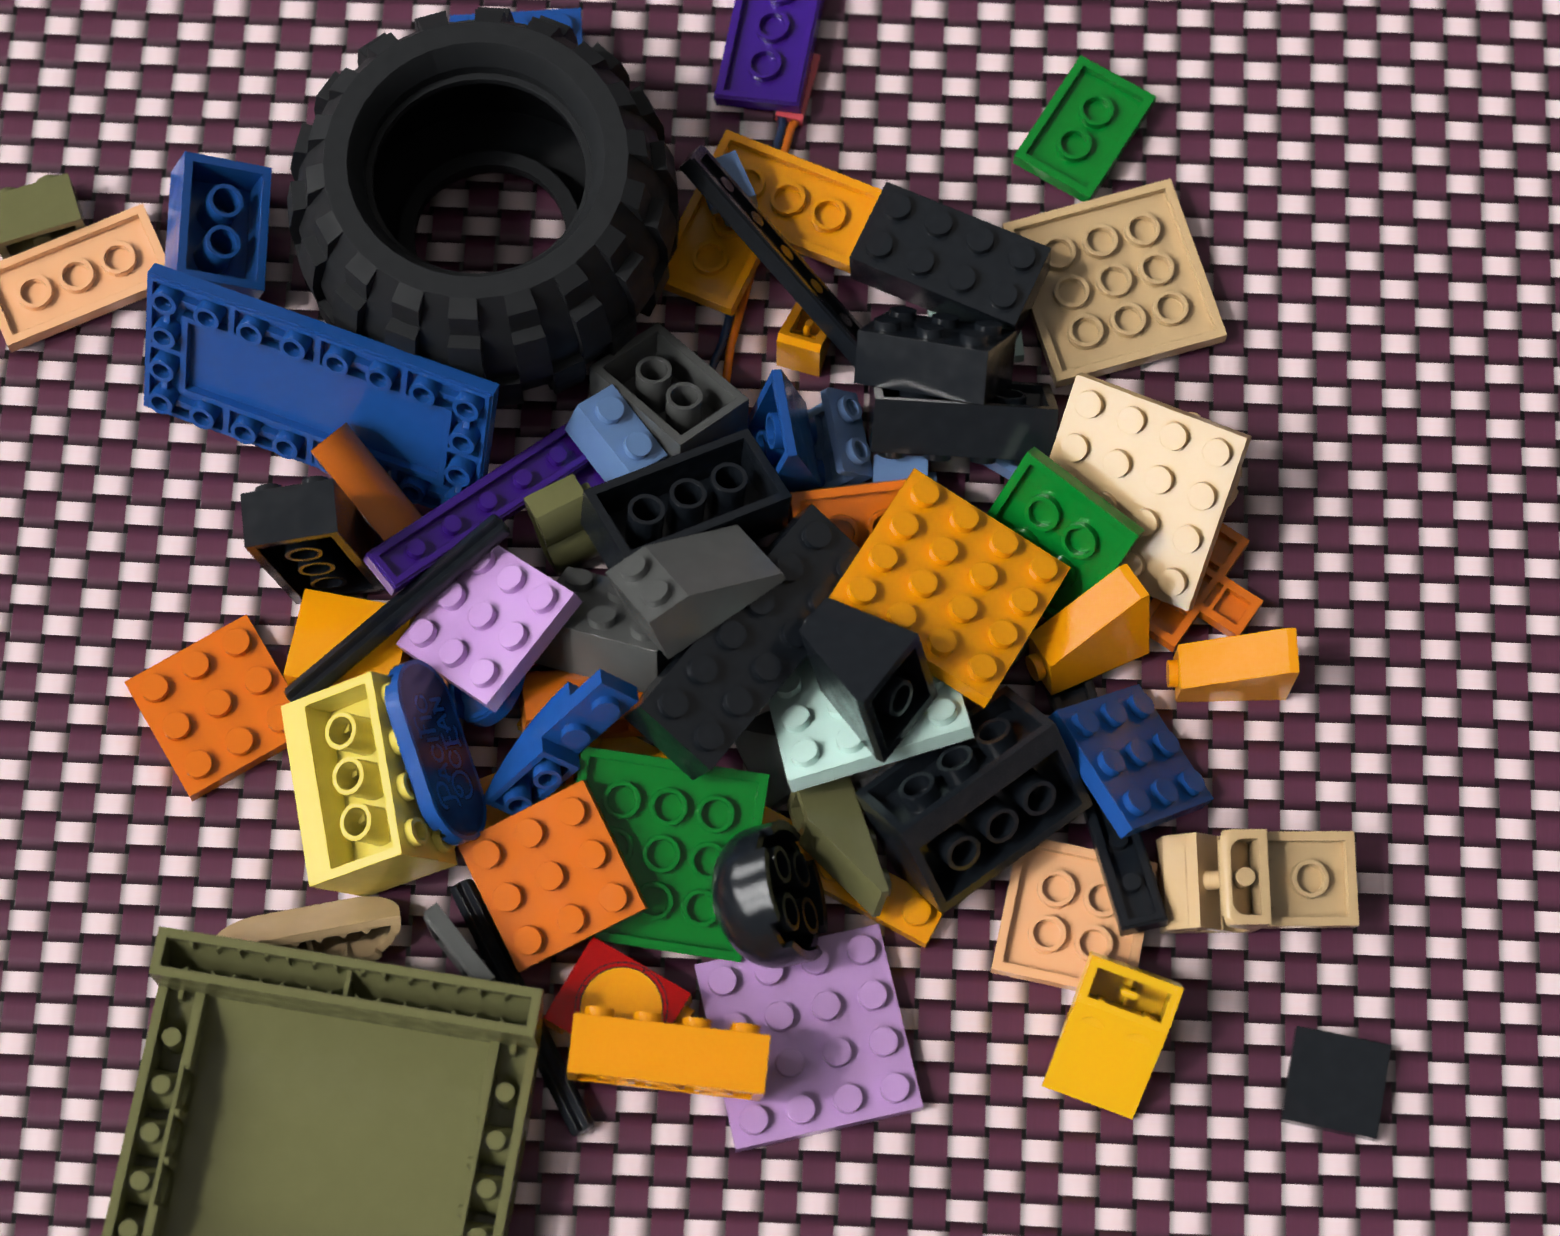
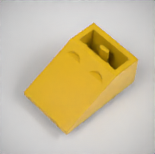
(1113, 1034)

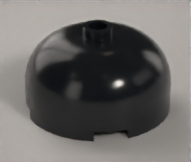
(769, 897)

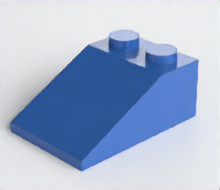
(787, 434)

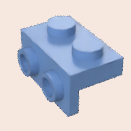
(841, 438)

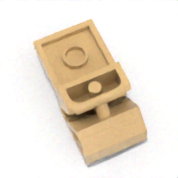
(1257, 880)

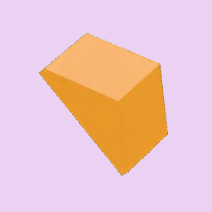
(801, 343)

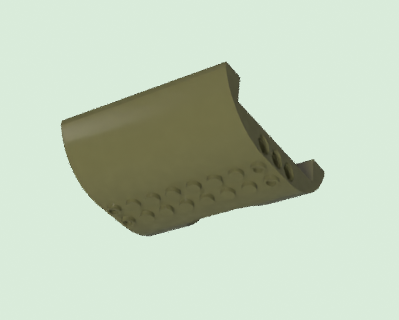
(324, 1097)

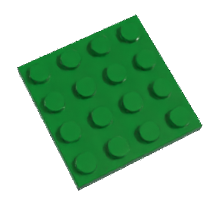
(671, 840)

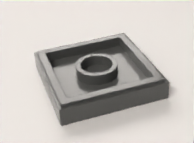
(455, 945)

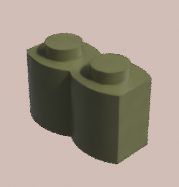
(557, 523)

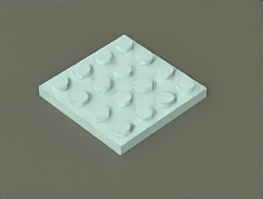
(823, 747)

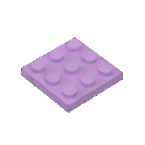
(490, 626)

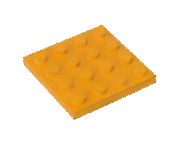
(955, 582)

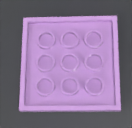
(833, 1041)

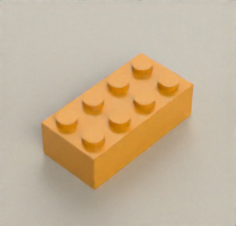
(668, 1055)

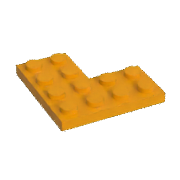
(807, 203)

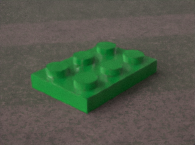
(1084, 129)

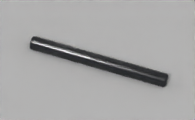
(400, 608)
(504, 970)

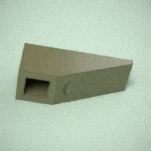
(839, 840)

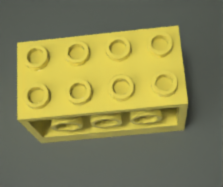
(355, 793)

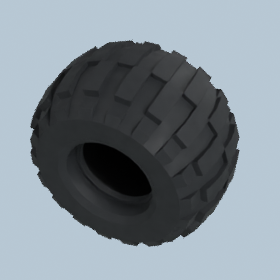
(468, 105)

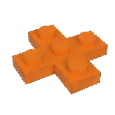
(1218, 602)

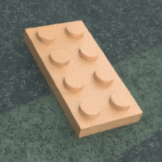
(77, 277)

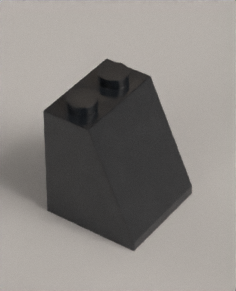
(869, 673)

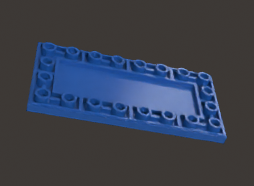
(297, 380)

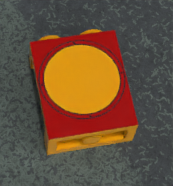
(616, 982)

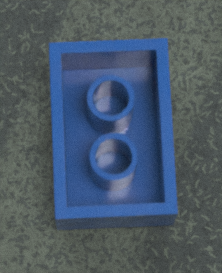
(219, 221)

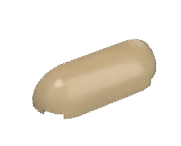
(343, 927)

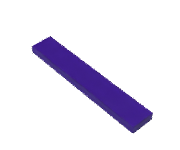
(499, 493)

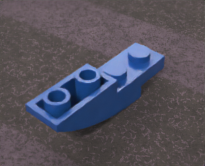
(552, 741)

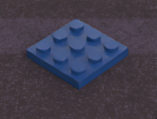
(1130, 760)

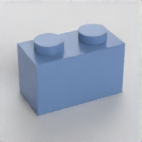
(612, 435)

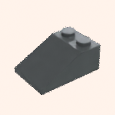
(692, 584)

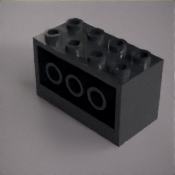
(975, 804)

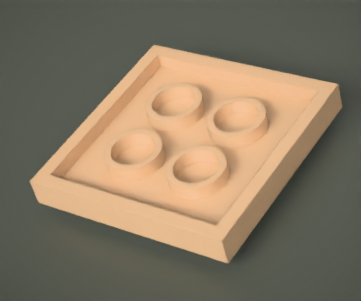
(1058, 915)

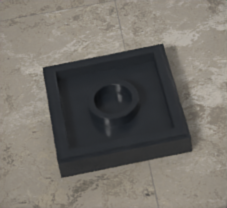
(1335, 1083)

